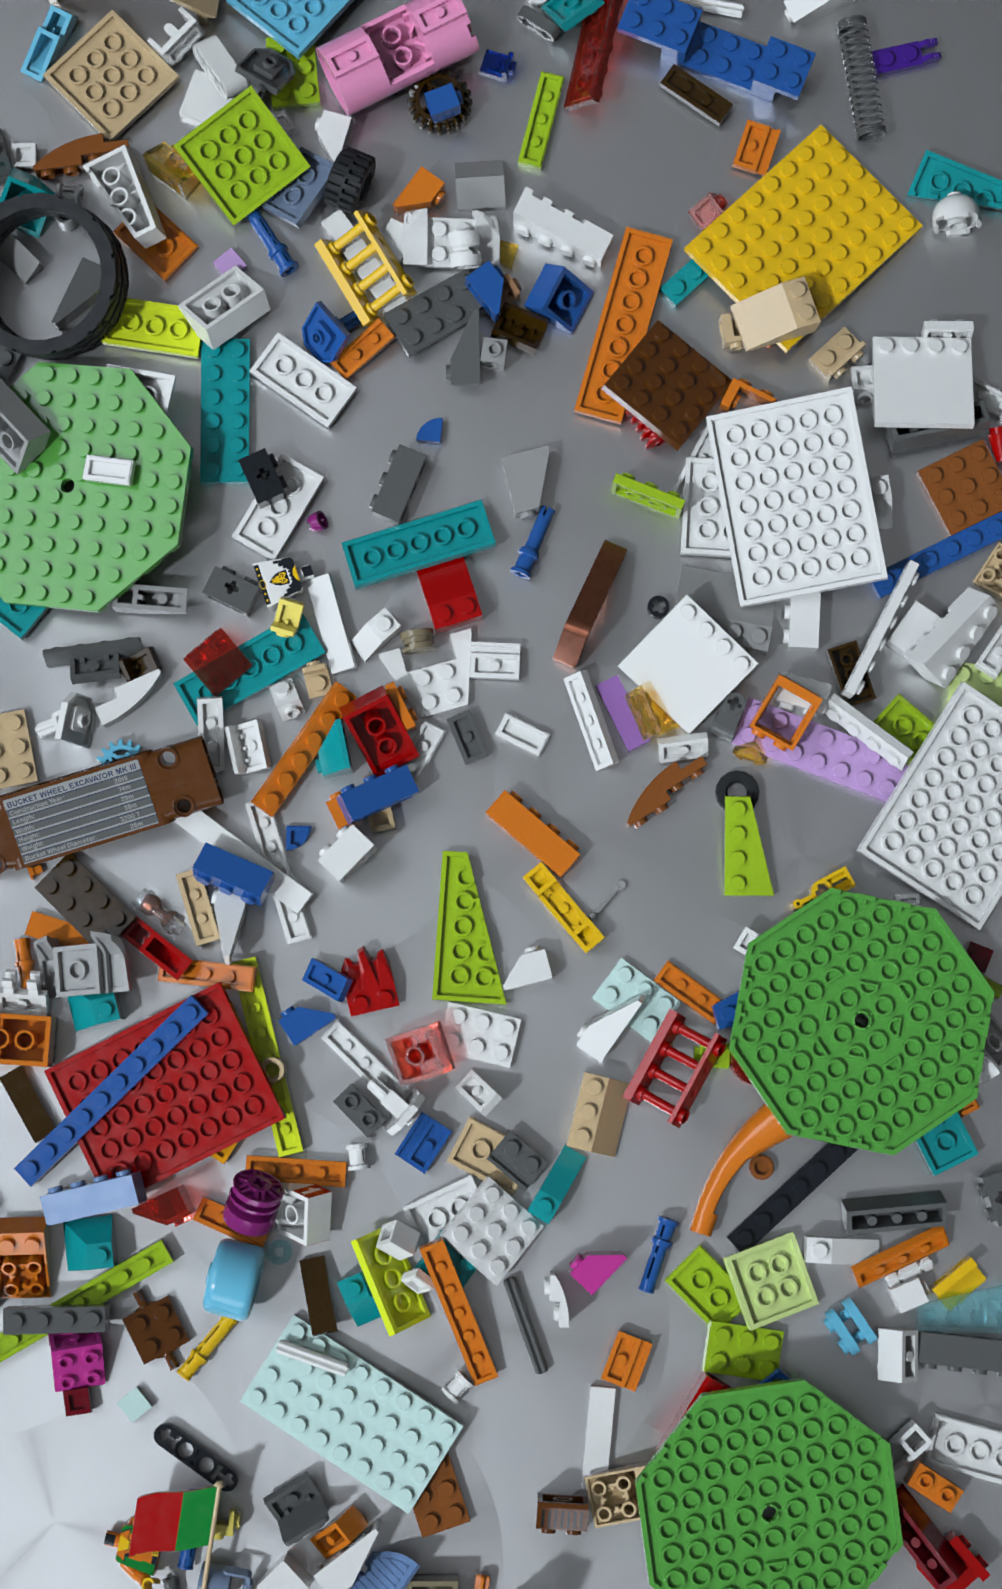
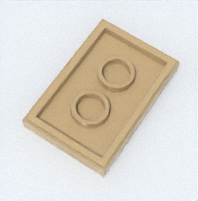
(472, 1150)

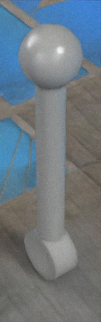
(620, 885)

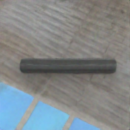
(525, 1325)

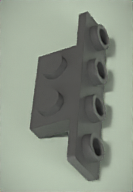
(93, 660)

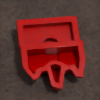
(372, 983)

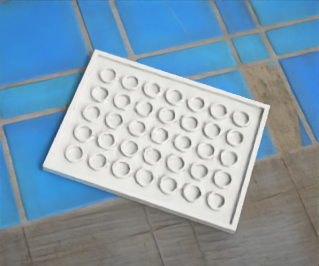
(796, 497)
(946, 812)

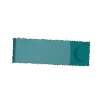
(556, 1184)

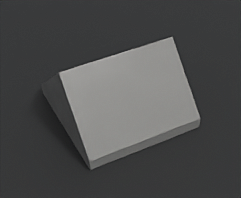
(480, 185)

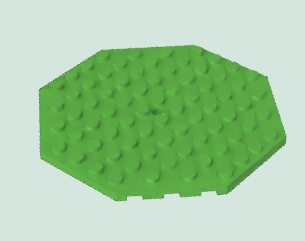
(101, 536)
(848, 1082)
(780, 1450)

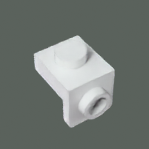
(287, 699)

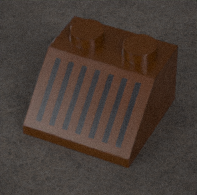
(562, 1513)

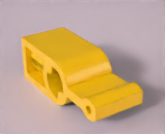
(827, 883)

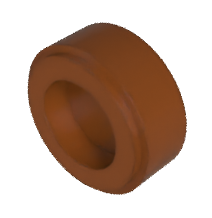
(761, 1167)

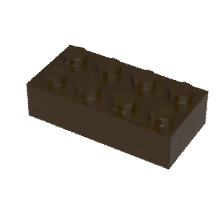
(842, 662)

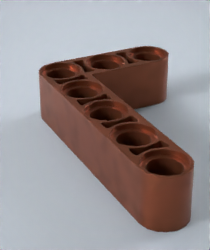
(589, 604)

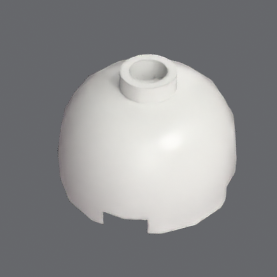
(956, 215)

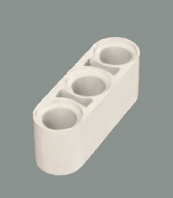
(219, 67)

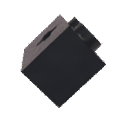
(264, 492)

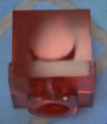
(708, 209)

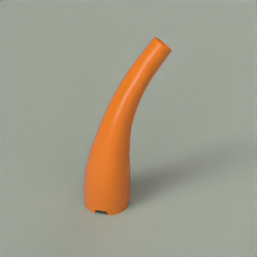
(753, 1138)

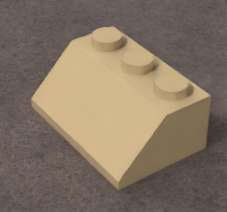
(598, 1115)

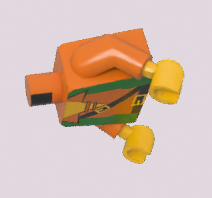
(138, 1566)

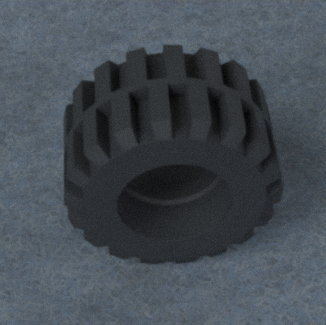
(349, 180)

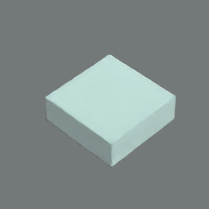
(134, 1404)

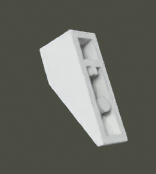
(229, 917)
(605, 1029)
(838, 1249)

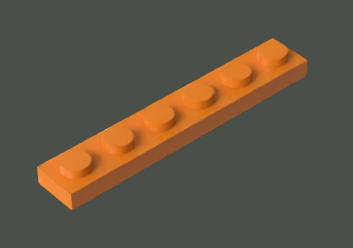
(302, 750)
(458, 1311)

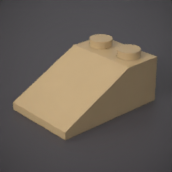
(776, 314)

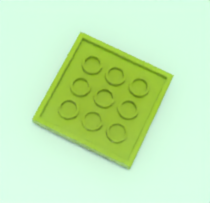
(242, 155)

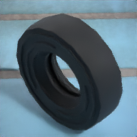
(736, 777)

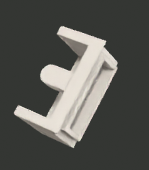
(180, 40)

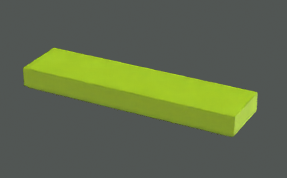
(541, 120)

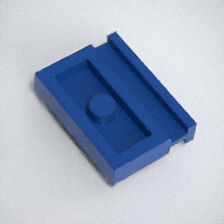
(423, 1142)

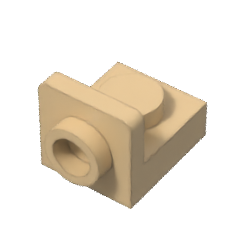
(727, 330)
(317, 679)

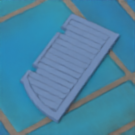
(386, 1571)

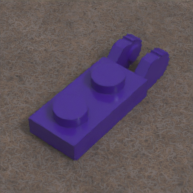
(904, 57)

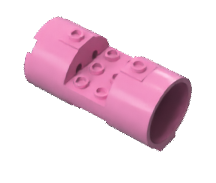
(396, 51)

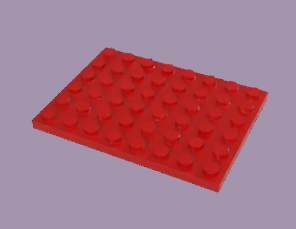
(185, 1108)

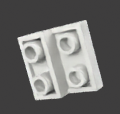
(554, 1289)

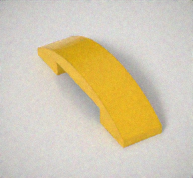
(563, 907)

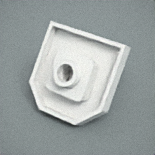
(72, 722)
(402, 1110)

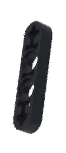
(193, 1460)

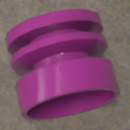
(253, 1202)

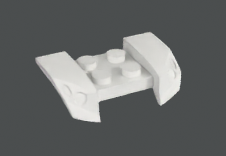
(427, 238)

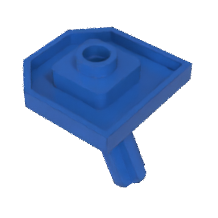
(326, 334)

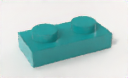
(683, 283)

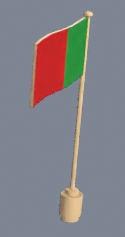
(177, 1522)

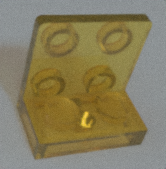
(648, 714)

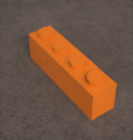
(532, 833)

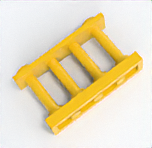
(342, 270)

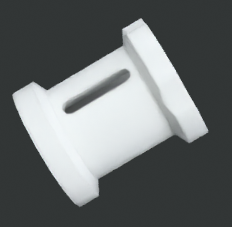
(357, 1156)
(457, 1387)

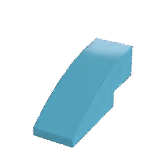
(48, 42)

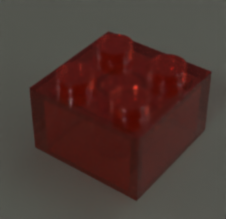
(420, 1053)

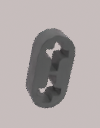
(538, 23)

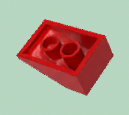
(450, 595)
(378, 731)

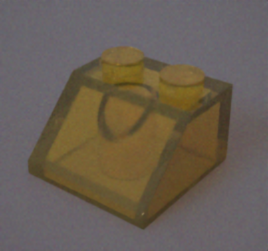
(171, 169)

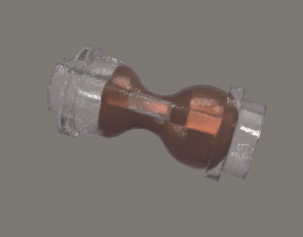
(151, 904)

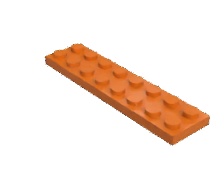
(623, 318)

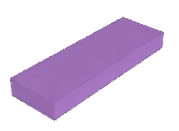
(613, 697)

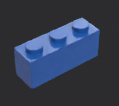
(377, 793)
(233, 874)

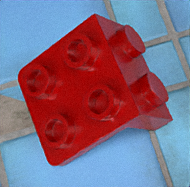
(975, 1564)

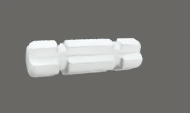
(909, 1271)

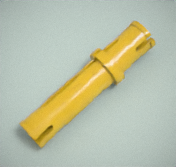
(205, 1348)

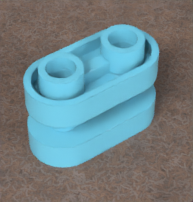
(849, 1342)

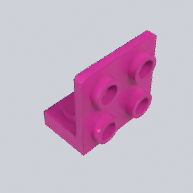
(76, 1360)

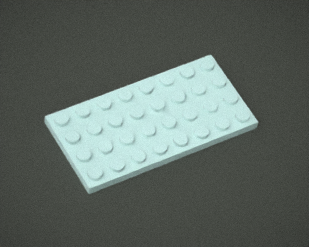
(354, 1420)

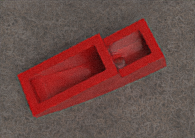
(158, 948)

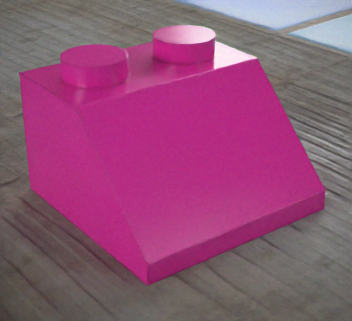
(595, 1268)

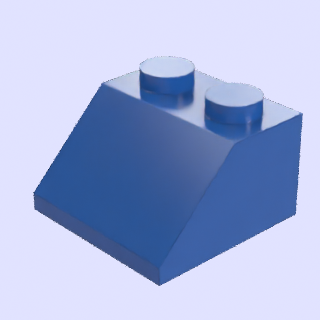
(559, 297)

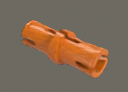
(24, 960)

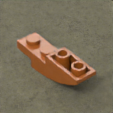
(71, 157)
(655, 795)

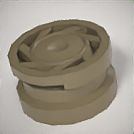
(417, 641)

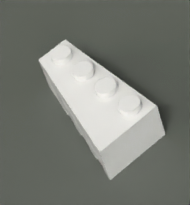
(126, 190)
(561, 229)
(953, 637)

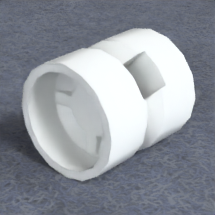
(464, 248)

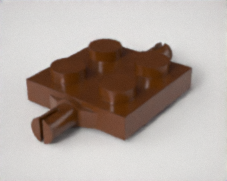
(155, 1329)

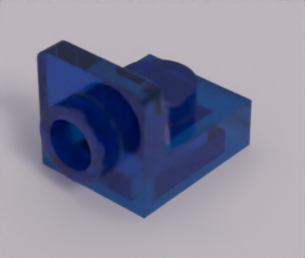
(498, 65)

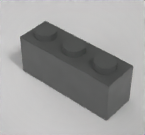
(398, 484)

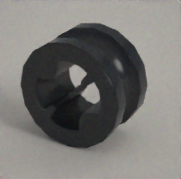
(660, 599)

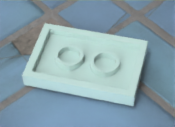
(627, 983)

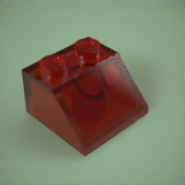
(168, 1207)

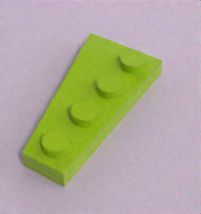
(743, 852)

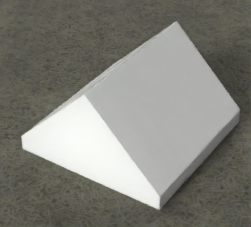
(285, 1574)

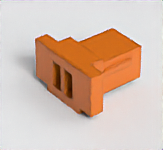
(33, 871)

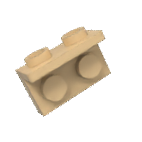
(836, 354)

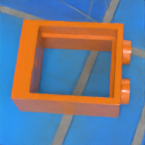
(800, 691)

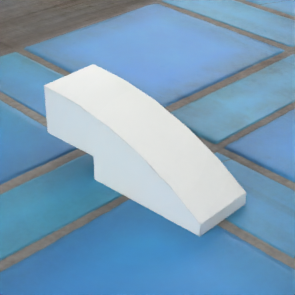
(129, 698)

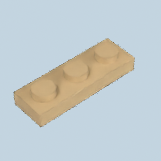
(198, 909)

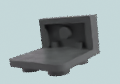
(297, 1508)

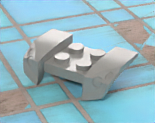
(85, 967)

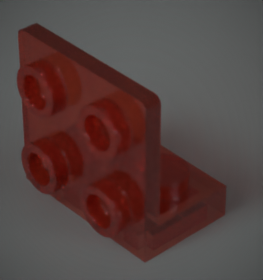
(217, 661)

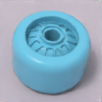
(233, 1279)

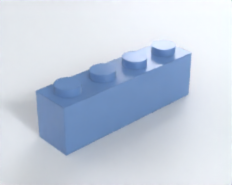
(93, 1198)

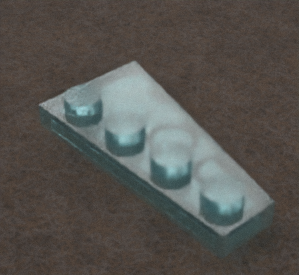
(967, 1312)

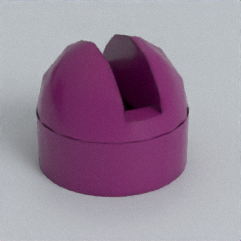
(317, 521)

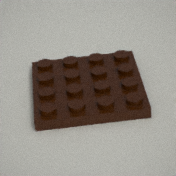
(667, 385)

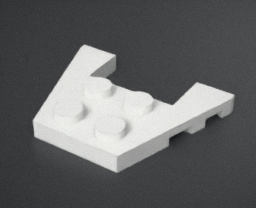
(438, 686)

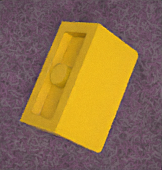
(960, 1279)

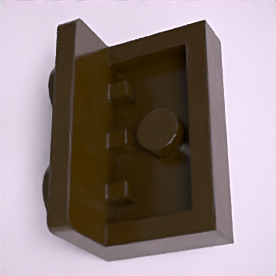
(520, 328)

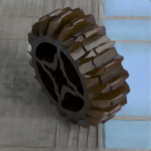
(422, 114)

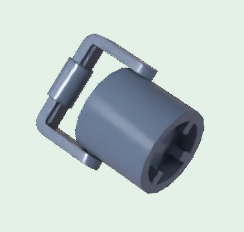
(221, 1576)

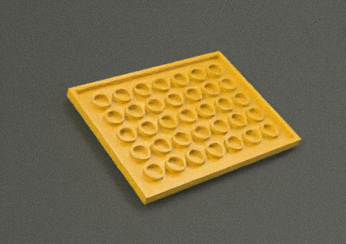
(807, 218)

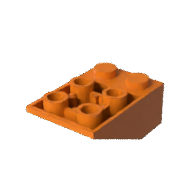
(25, 1258)

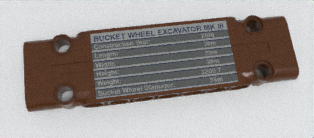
(105, 803)

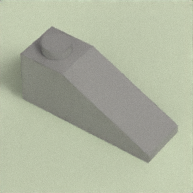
(152, 600)

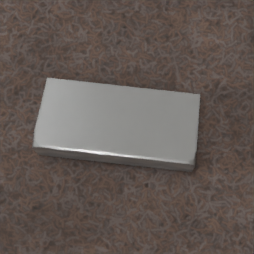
(19, 259)

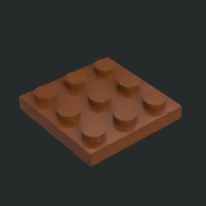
(963, 487)

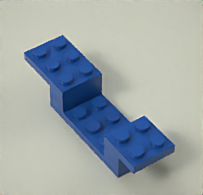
(716, 52)

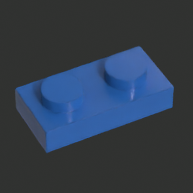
(327, 980)

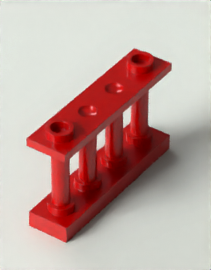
(651, 1068)

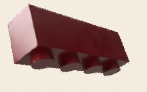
(927, 1543)

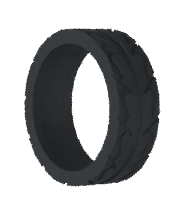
(113, 283)

